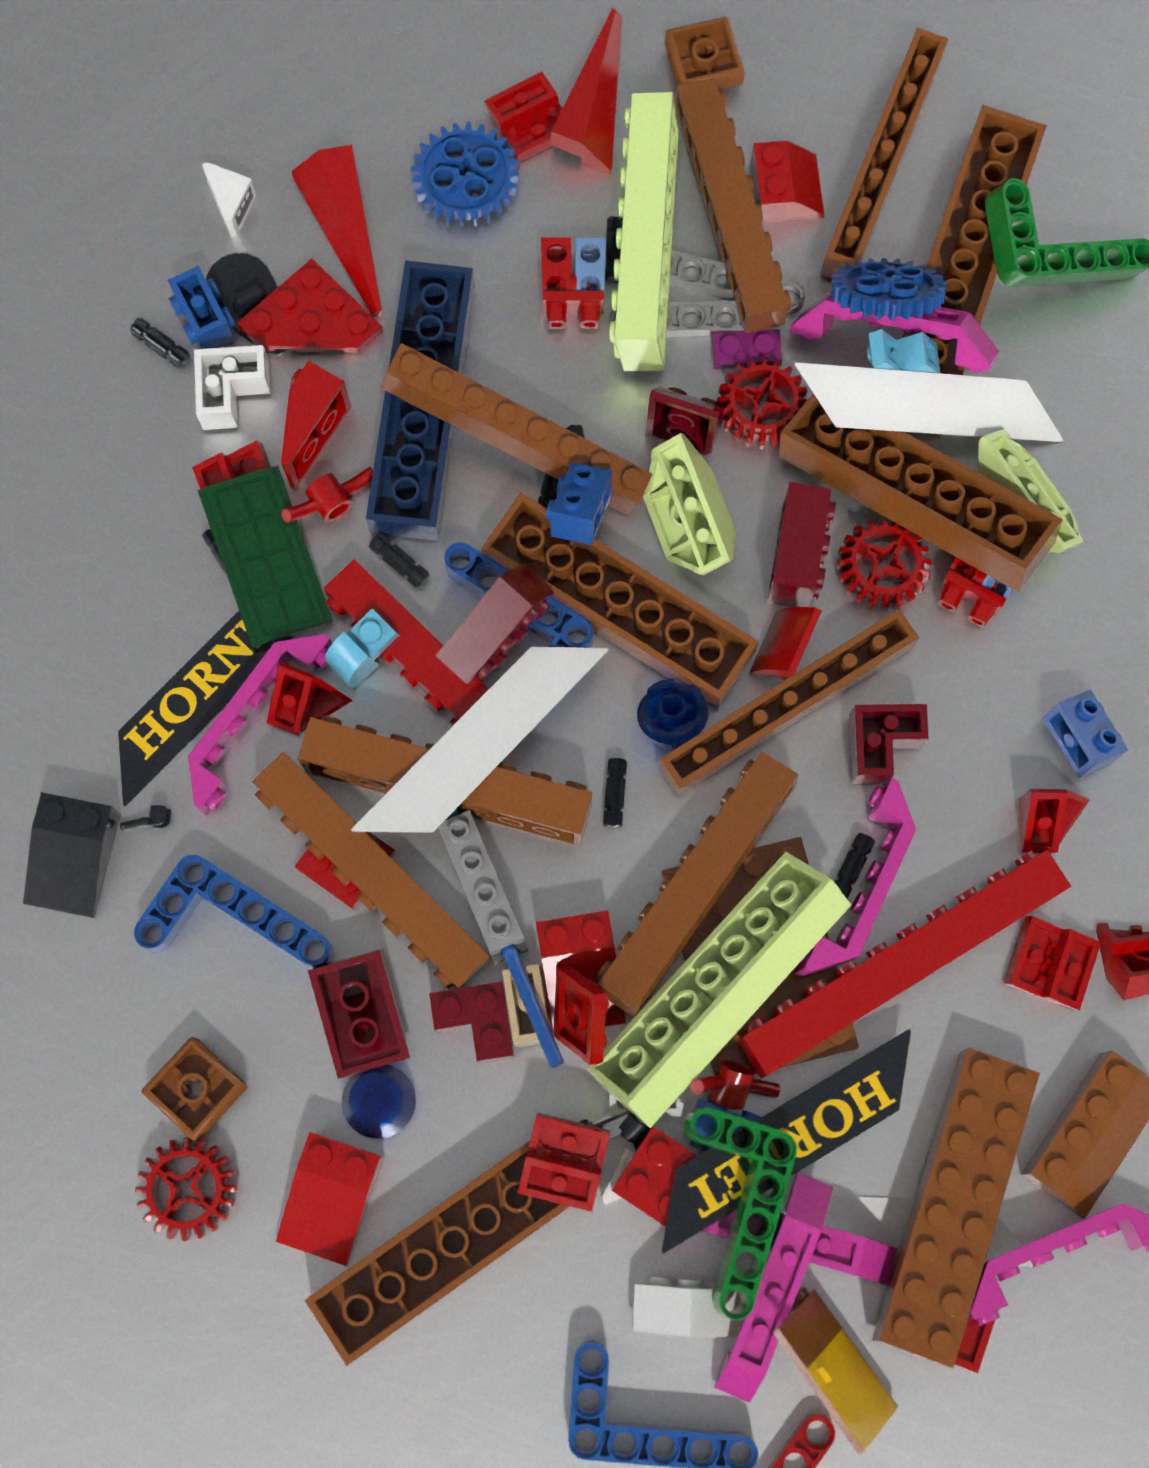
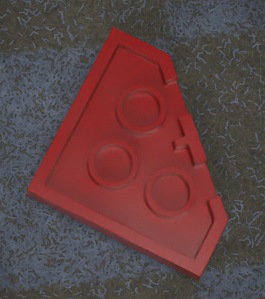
(310, 315)

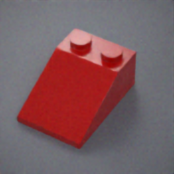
(314, 412)
(583, 944)
(328, 1198)

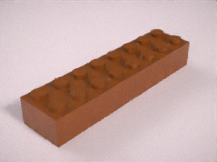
(924, 493)
(625, 603)
(502, 798)
(956, 1208)
(429, 1258)

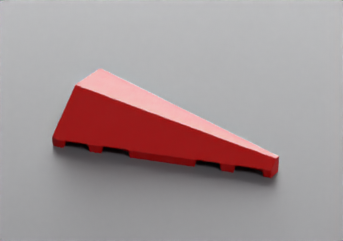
(589, 113)
(334, 195)
(1125, 959)

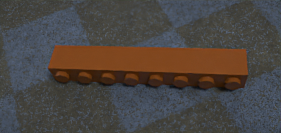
(885, 152)
(731, 205)
(507, 424)
(787, 702)
(372, 871)
(697, 883)

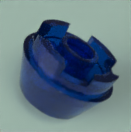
(672, 713)
(378, 1102)

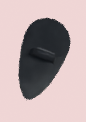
(242, 285)

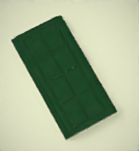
(264, 557)

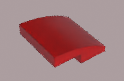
(526, 115)
(225, 467)
(785, 642)
(1052, 963)
(564, 1162)

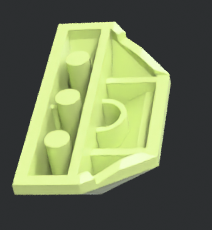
(1018, 471)
(688, 508)

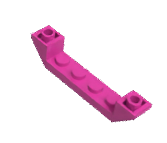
(974, 347)
(208, 788)
(892, 812)
(833, 1249)
(782, 1276)
(989, 1293)

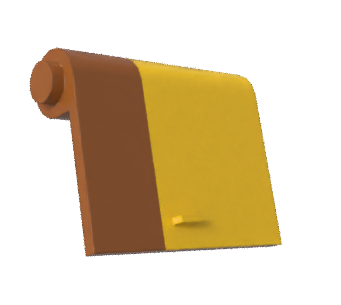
(835, 1369)

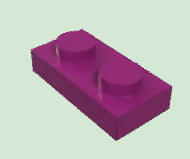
(739, 347)

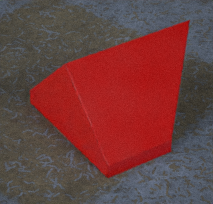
(299, 697)
(1048, 817)

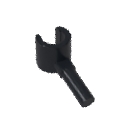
(158, 818)

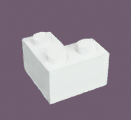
(224, 375)
(682, 1309)

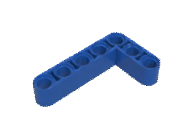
(482, 566)
(236, 907)
(644, 1434)

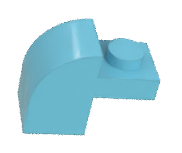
(906, 354)
(355, 652)

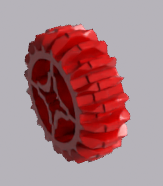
(750, 397)
(894, 572)
(175, 1203)

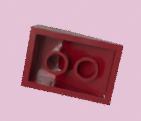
(675, 412)
(359, 1013)

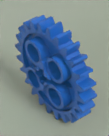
(465, 174)
(888, 289)

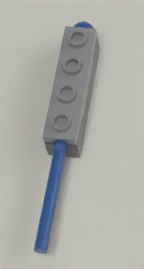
(494, 916)

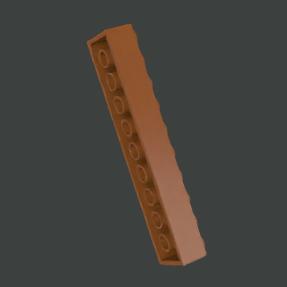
(997, 151)

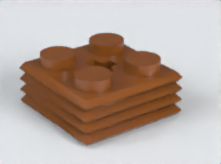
(708, 39)
(170, 1089)

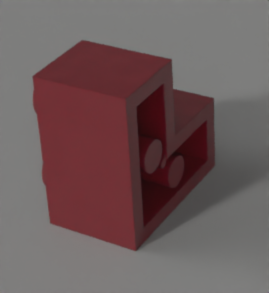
(879, 730)
(482, 1010)

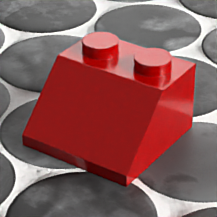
(786, 182)

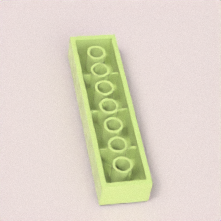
(646, 232)
(719, 987)

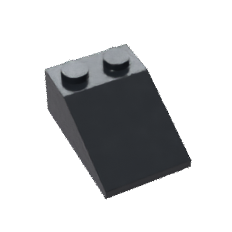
(69, 854)

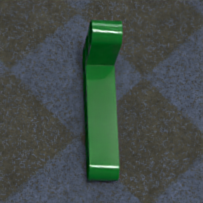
(1016, 243)
(750, 1201)

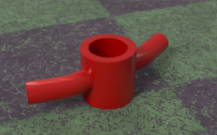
(328, 497)
(733, 1084)

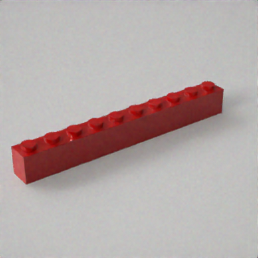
(902, 964)

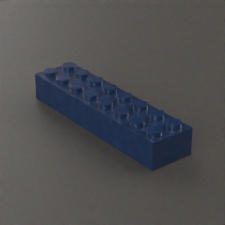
(412, 443)

